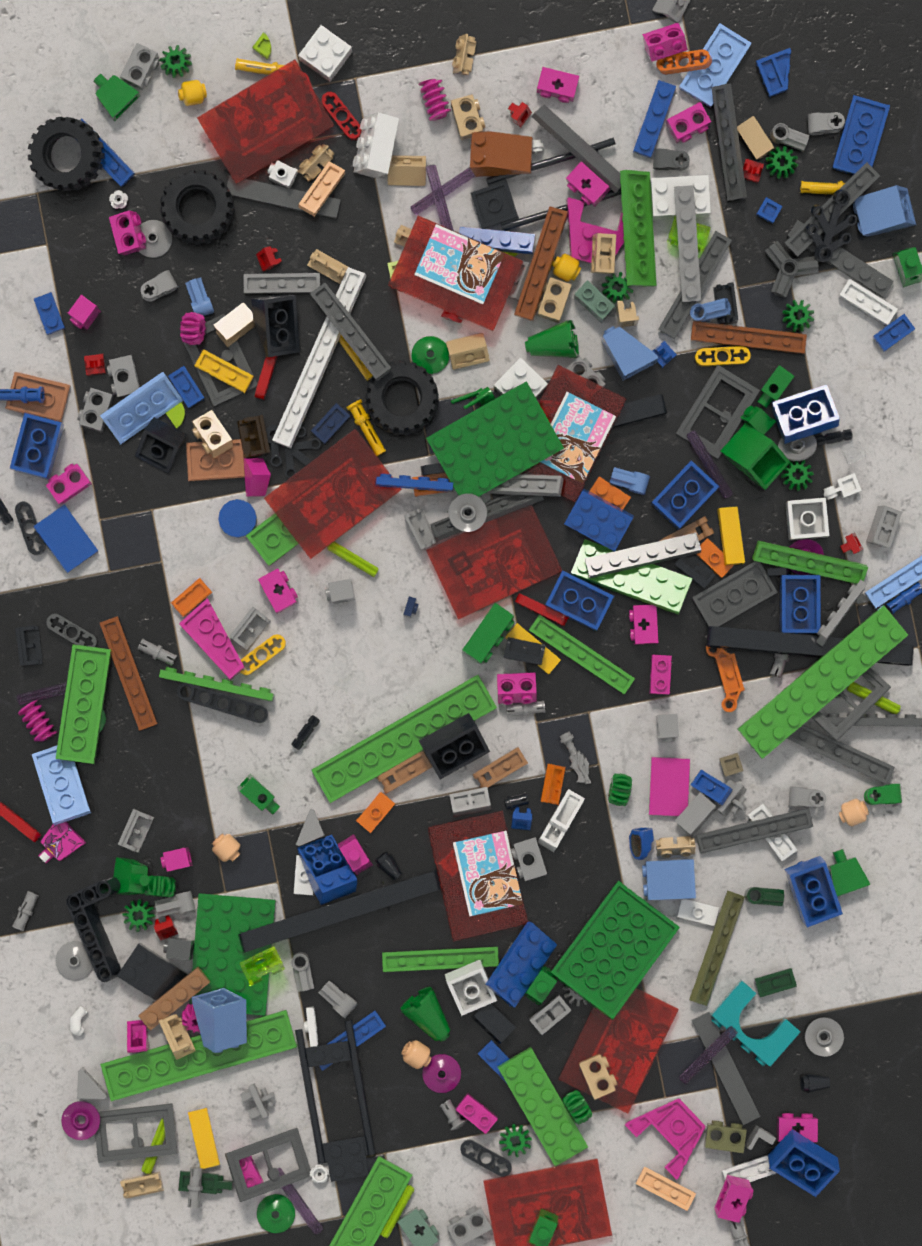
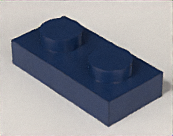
(330, 423)

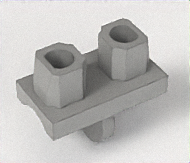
(734, 800)
(260, 1110)

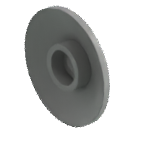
(162, 242)
(799, 449)
(467, 522)
(64, 965)
(831, 1043)

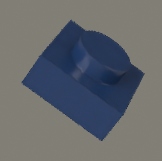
(411, 607)

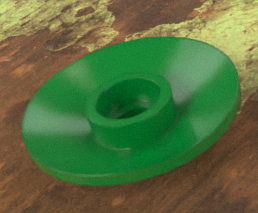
(438, 361)
(275, 1203)

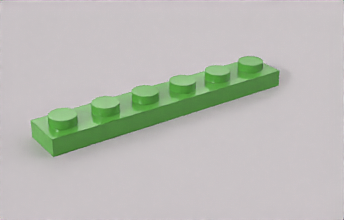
(809, 562)
(581, 654)
(225, 685)
(438, 959)

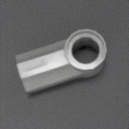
(791, 137)
(178, 903)
(302, 973)
(341, 1002)

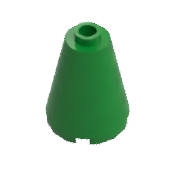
(554, 342)
(427, 1014)

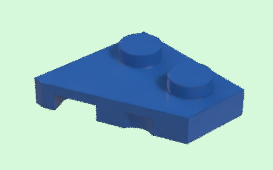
(775, 71)

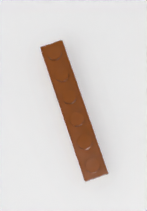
(541, 263)
(748, 337)
(128, 673)

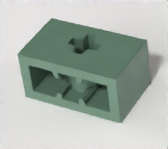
(594, 301)
(418, 1217)

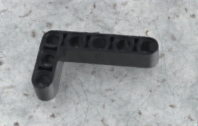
(94, 926)

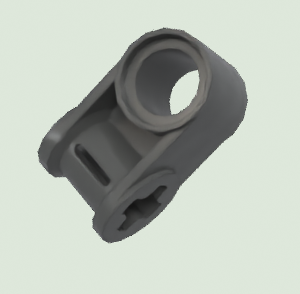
(666, 159)

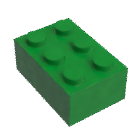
(488, 634)

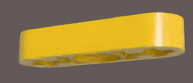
(737, 361)
(261, 662)

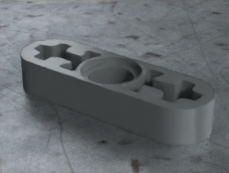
(62, 620)

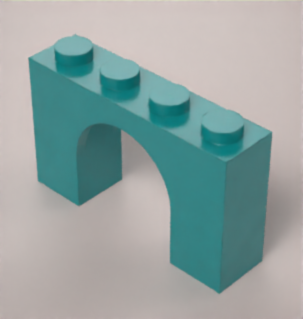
(766, 1048)

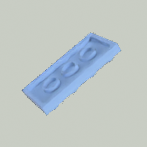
(726, 53)
(140, 407)
(60, 786)

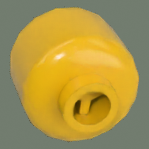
(192, 92)
(566, 267)

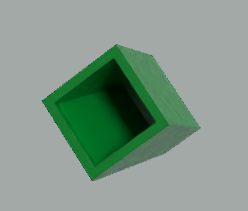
(755, 456)

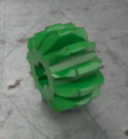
(176, 68)
(788, 160)
(613, 293)
(792, 310)
(802, 479)
(620, 789)
(160, 887)
(140, 922)
(577, 1107)
(508, 1142)

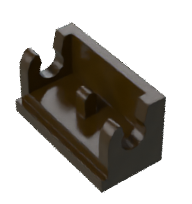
(253, 436)

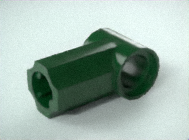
(767, 896)

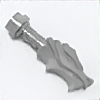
(579, 762)

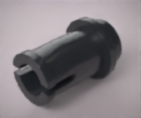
(516, 801)

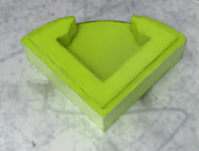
(263, 46)
(177, 415)

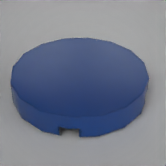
(237, 518)

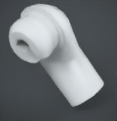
(75, 1021)

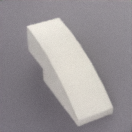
(561, 820)

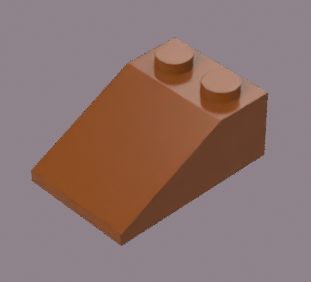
(500, 154)

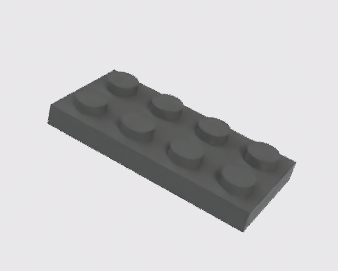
(734, 594)

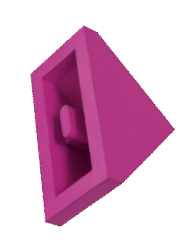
(256, 477)
(137, 1036)

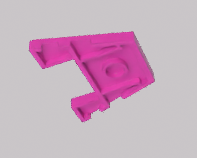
(582, 233)
(677, 1126)

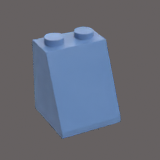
(884, 211)
(627, 352)
(669, 879)
(221, 1019)

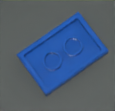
(65, 538)

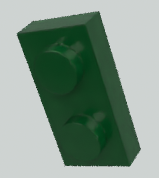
(775, 982)

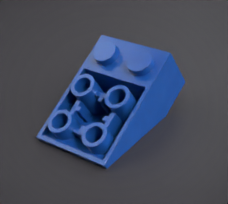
(327, 869)

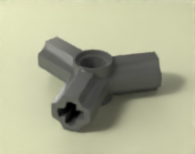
(801, 266)

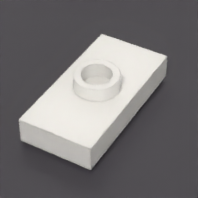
(302, 883)
(698, 912)
(311, 1027)

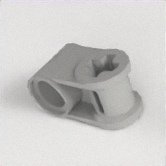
(823, 123)
(162, 285)
(803, 797)

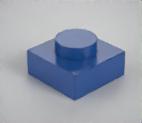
(769, 210)

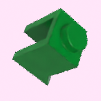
(757, 419)

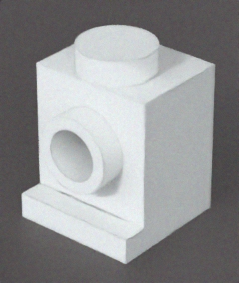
(287, 179)

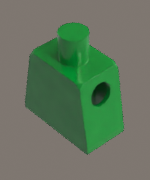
(115, 95)
(908, 266)
(781, 378)
(252, 788)
(846, 874)
(131, 876)
(541, 986)
(543, 1228)

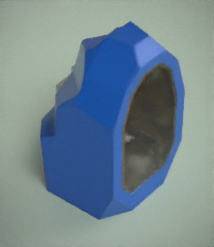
(640, 842)

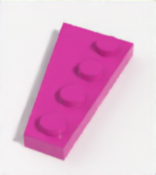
(211, 637)

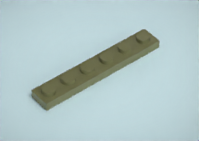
(717, 948)

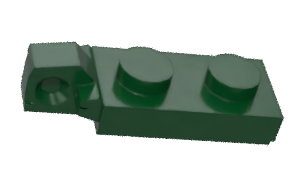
(211, 1182)

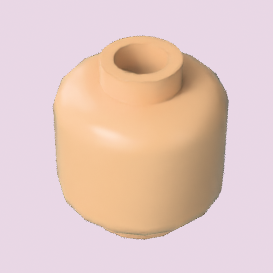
(853, 812)
(226, 847)
(416, 1054)

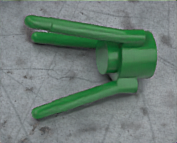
(483, 397)

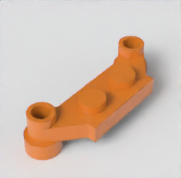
(729, 676)

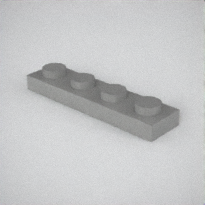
(281, 283)
(530, 485)
(836, 617)

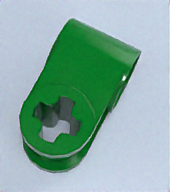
(886, 794)

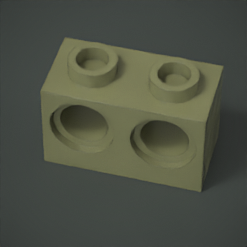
(724, 1142)

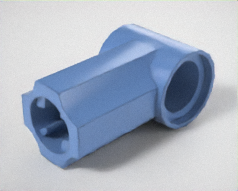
(200, 302)
(711, 310)
(634, 481)

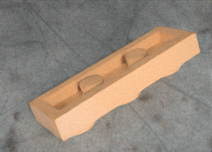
(321, 188)
(665, 1188)

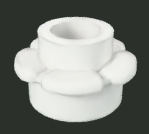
(118, 204)
(324, 1173)

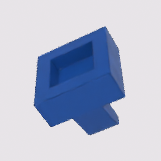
(664, 353)
(521, 820)

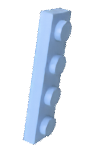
(895, 583)

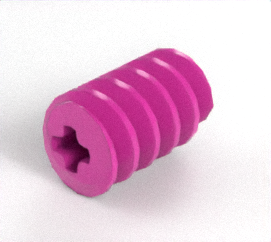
(434, 99)
(36, 722)

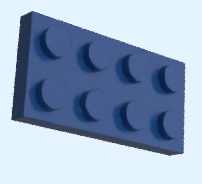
(860, 135)
(521, 964)

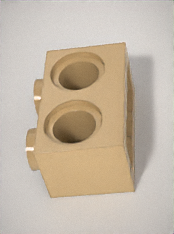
(463, 118)
(603, 253)
(557, 301)
(215, 432)
(593, 1077)

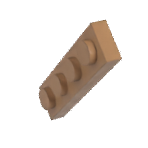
(174, 998)

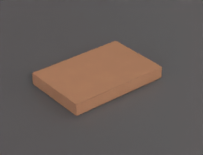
(55, 397)
(205, 467)

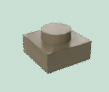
(731, 764)

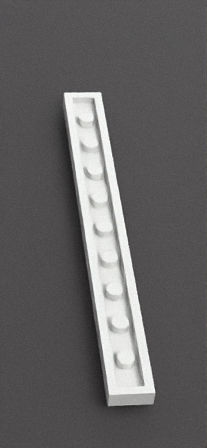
(317, 363)

